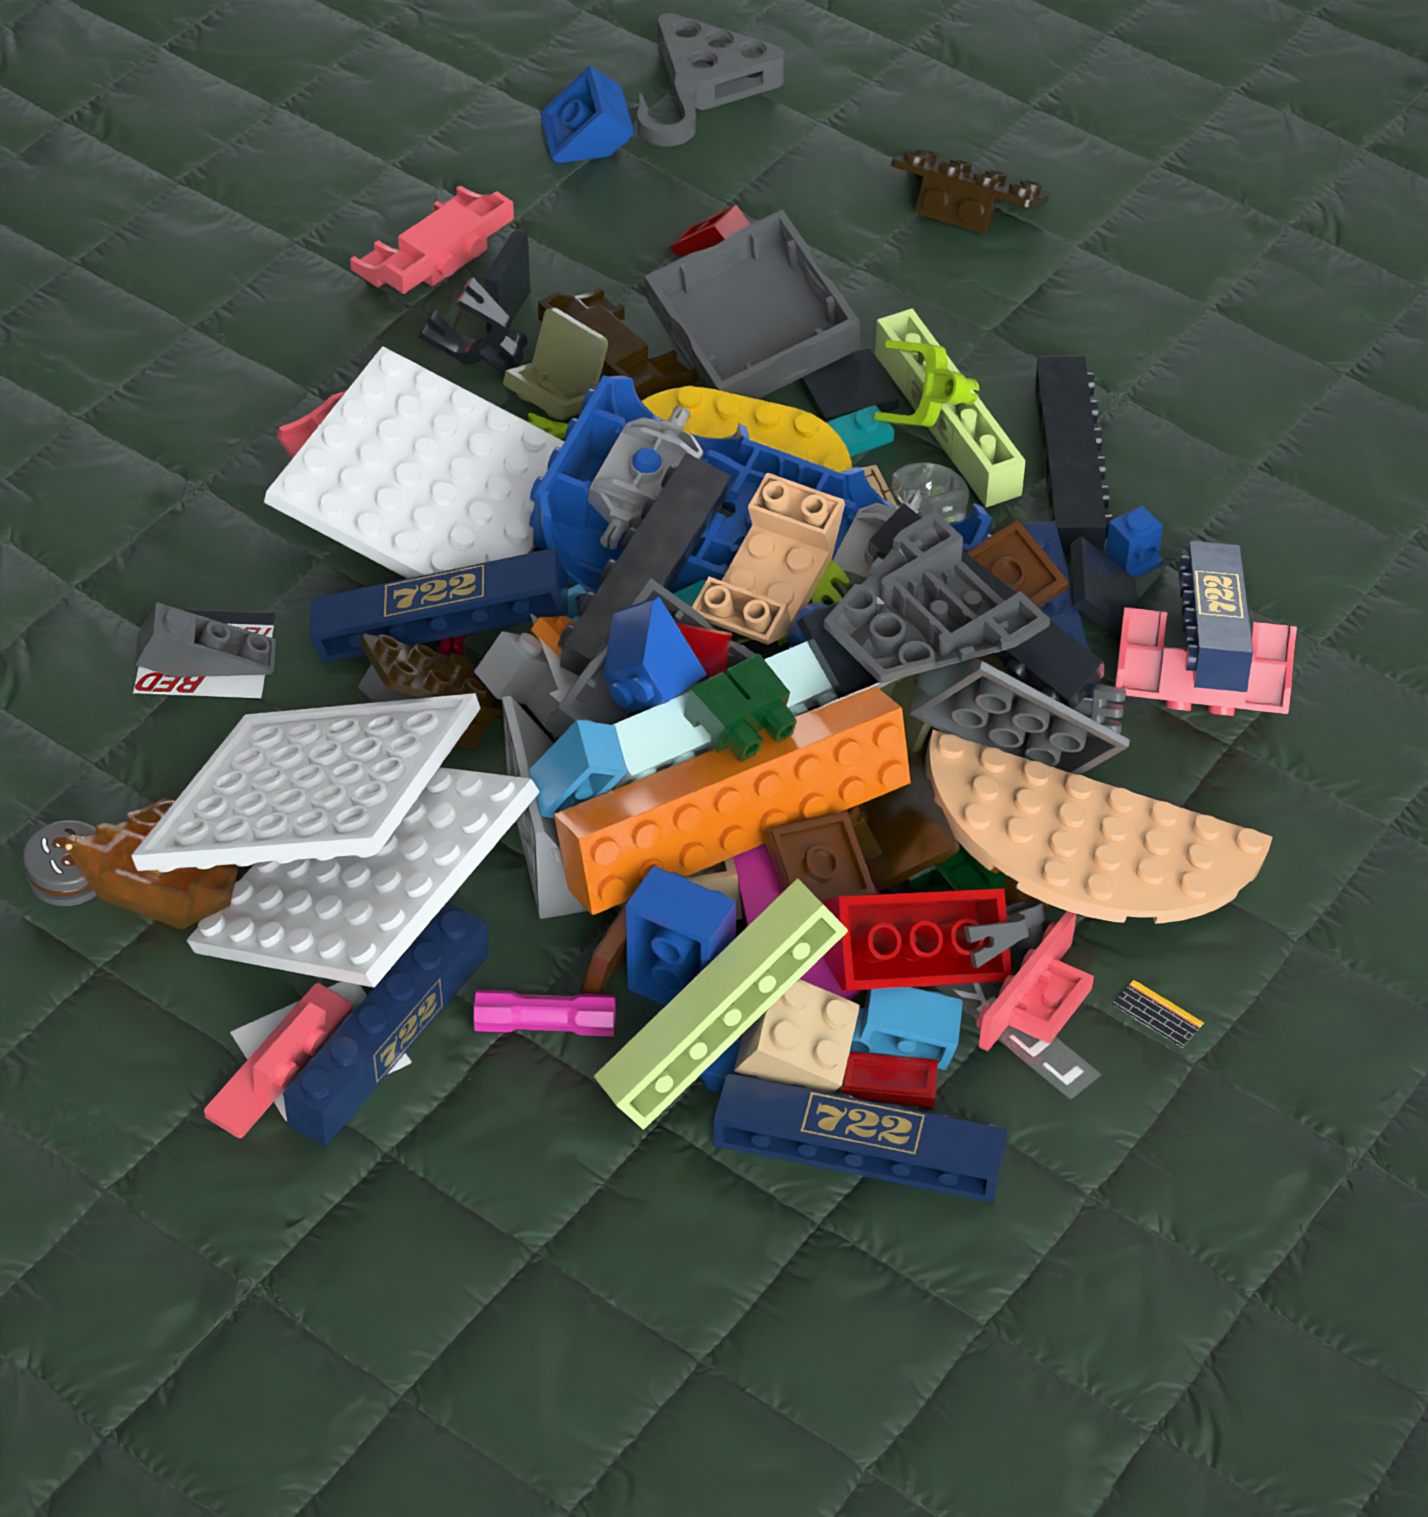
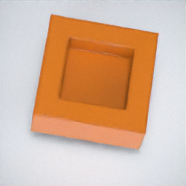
(550, 630)

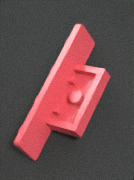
(1041, 992)
(278, 1060)

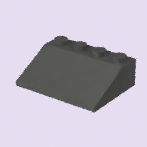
(1011, 716)

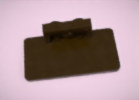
(963, 195)
(431, 674)
(903, 830)

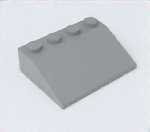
(523, 748)

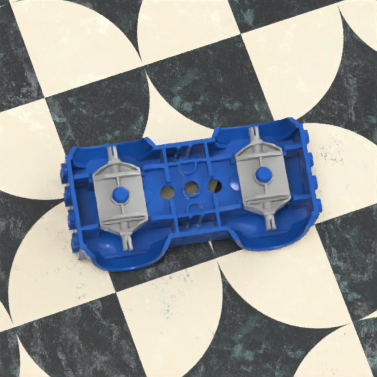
(619, 458)

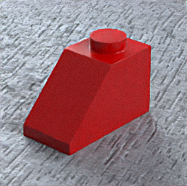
(710, 231)

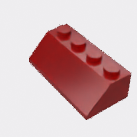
(914, 939)

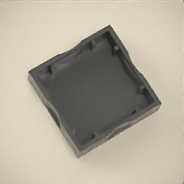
(753, 310)

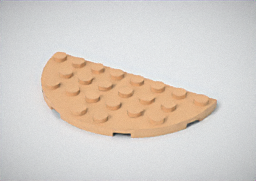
(1088, 841)

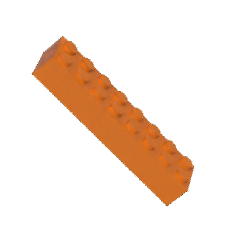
(723, 805)

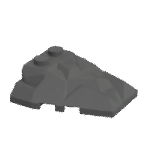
(927, 608)

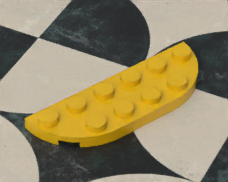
(771, 424)

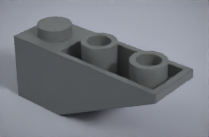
(197, 646)

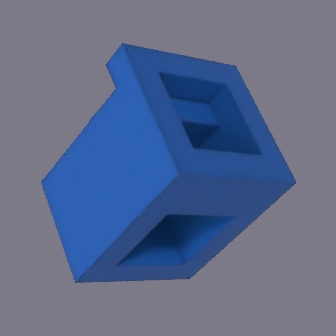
(1135, 542)

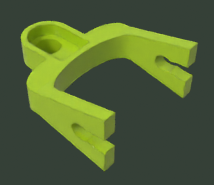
(939, 387)

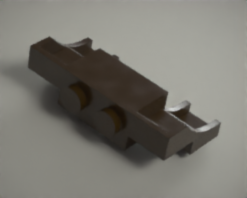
(625, 351)

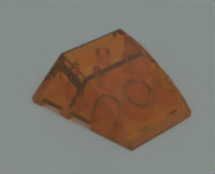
(171, 896)

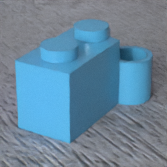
(578, 767)
(908, 1024)

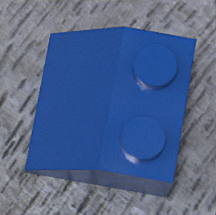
(587, 119)
(648, 657)

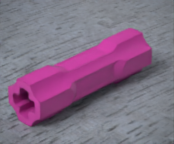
(509, 1011)

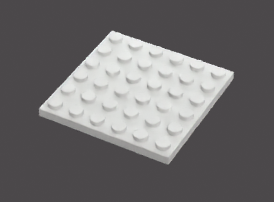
(417, 472)
(308, 784)
(360, 914)

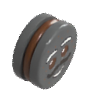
(50, 867)

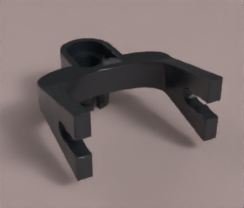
(499, 348)

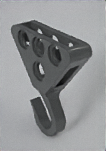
(702, 85)

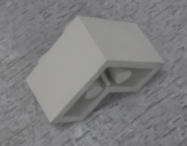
(520, 670)

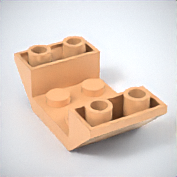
(777, 561)

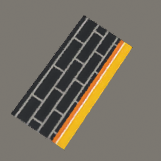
(1158, 1013)

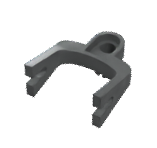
(1021, 927)

